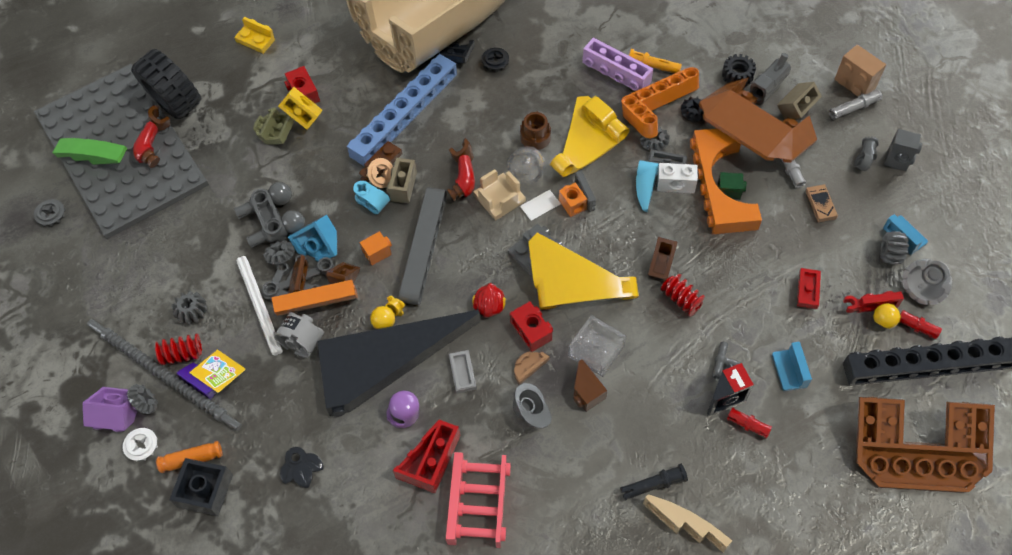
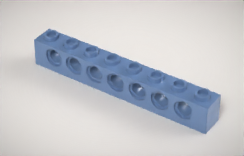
(402, 109)

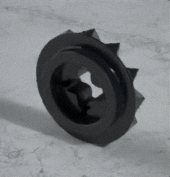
(501, 55)
(691, 113)

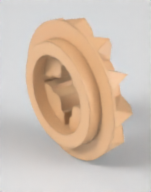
(380, 163)

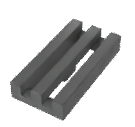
(667, 157)
(582, 183)

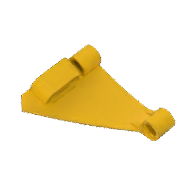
(590, 136)
(570, 278)

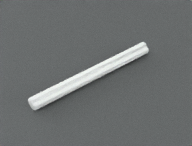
(259, 305)

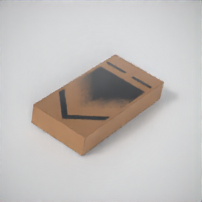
(821, 203)

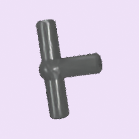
(721, 360)

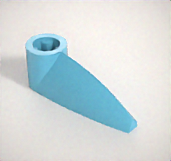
(645, 182)

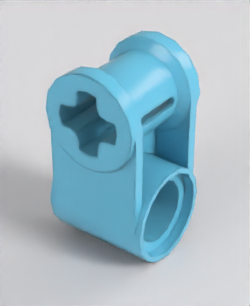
(370, 197)

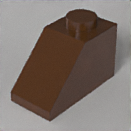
(588, 388)

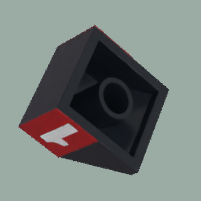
(732, 389)

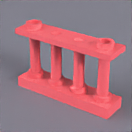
(460, 487)

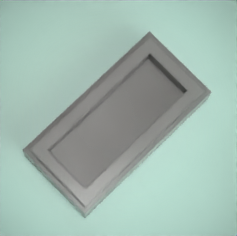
(462, 371)

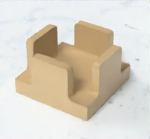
(499, 193)

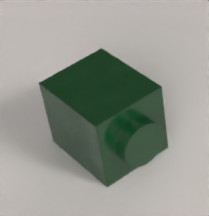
(732, 184)

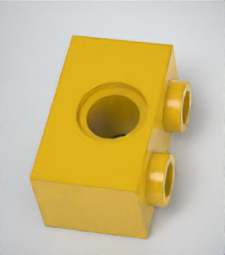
(300, 108)

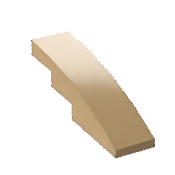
(678, 518)

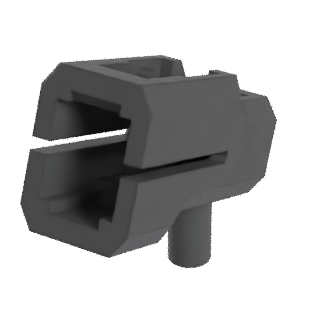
(770, 79)

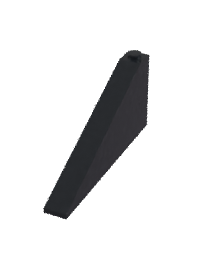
(368, 361)

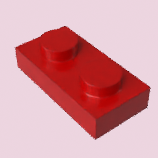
(809, 288)

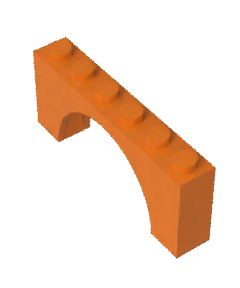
(724, 212)

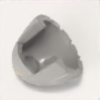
(927, 281)

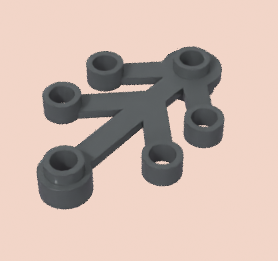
(280, 287)

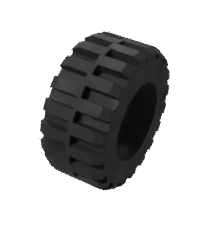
(166, 83)

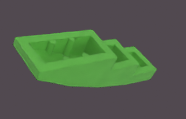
(87, 149)

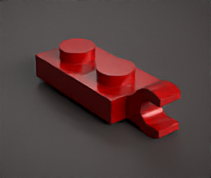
(870, 301)

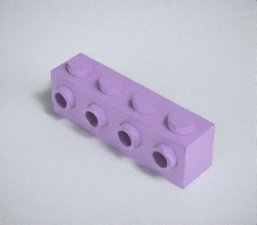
(617, 65)

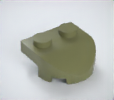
(273, 127)

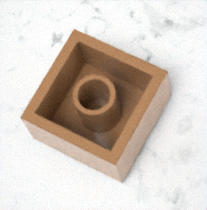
(859, 71)

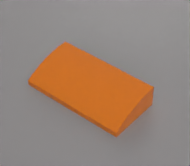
(314, 297)

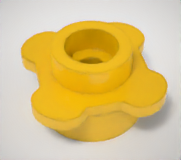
(396, 305)

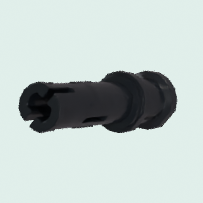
(663, 479)

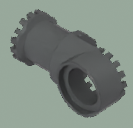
(867, 154)

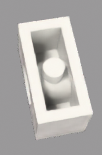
(677, 178)

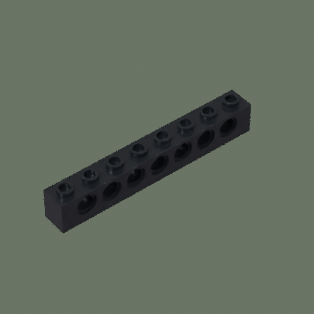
(942, 365)

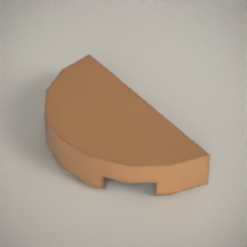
(528, 364)

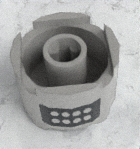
(299, 334)

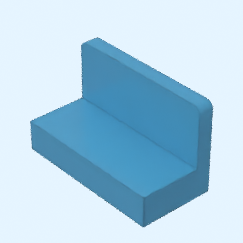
(900, 224)
(792, 368)

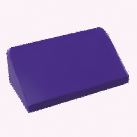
(194, 382)

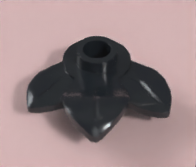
(302, 469)

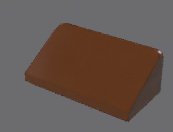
(298, 275)

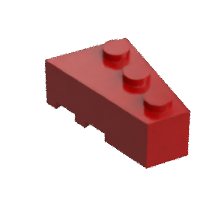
(430, 458)

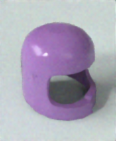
(405, 407)

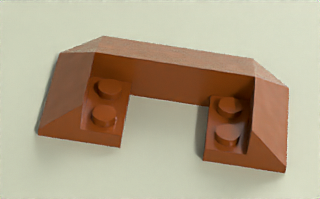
(736, 115)
(919, 465)

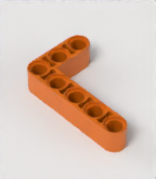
(639, 105)

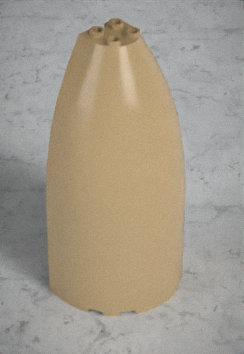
(415, 30)

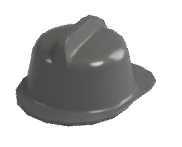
(531, 406)

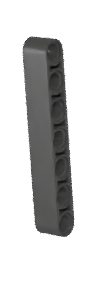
(423, 246)

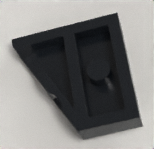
(457, 53)

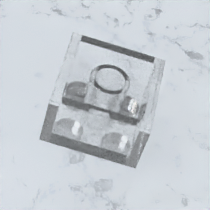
(597, 345)

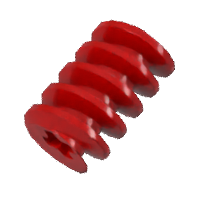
(682, 294)
(178, 351)

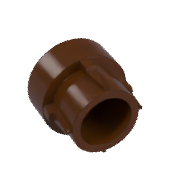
(535, 130)

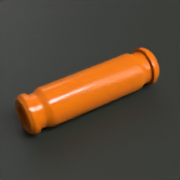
(201, 453)

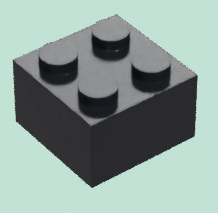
(201, 487)

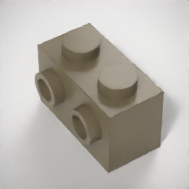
(799, 100)
(402, 180)

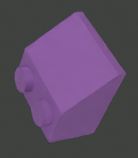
(109, 410)

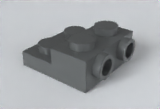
(520, 250)

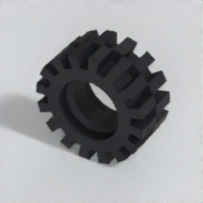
(742, 63)

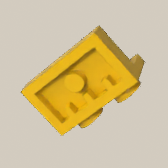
(255, 35)

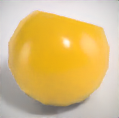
(887, 315)
(382, 317)

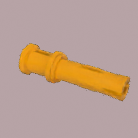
(656, 63)

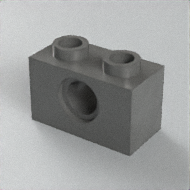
(903, 150)

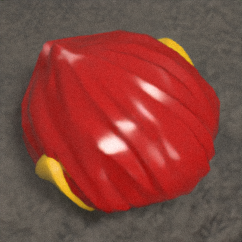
(489, 300)

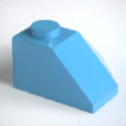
(316, 239)

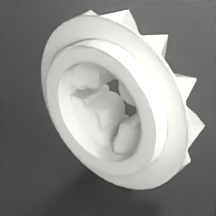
(131, 448)

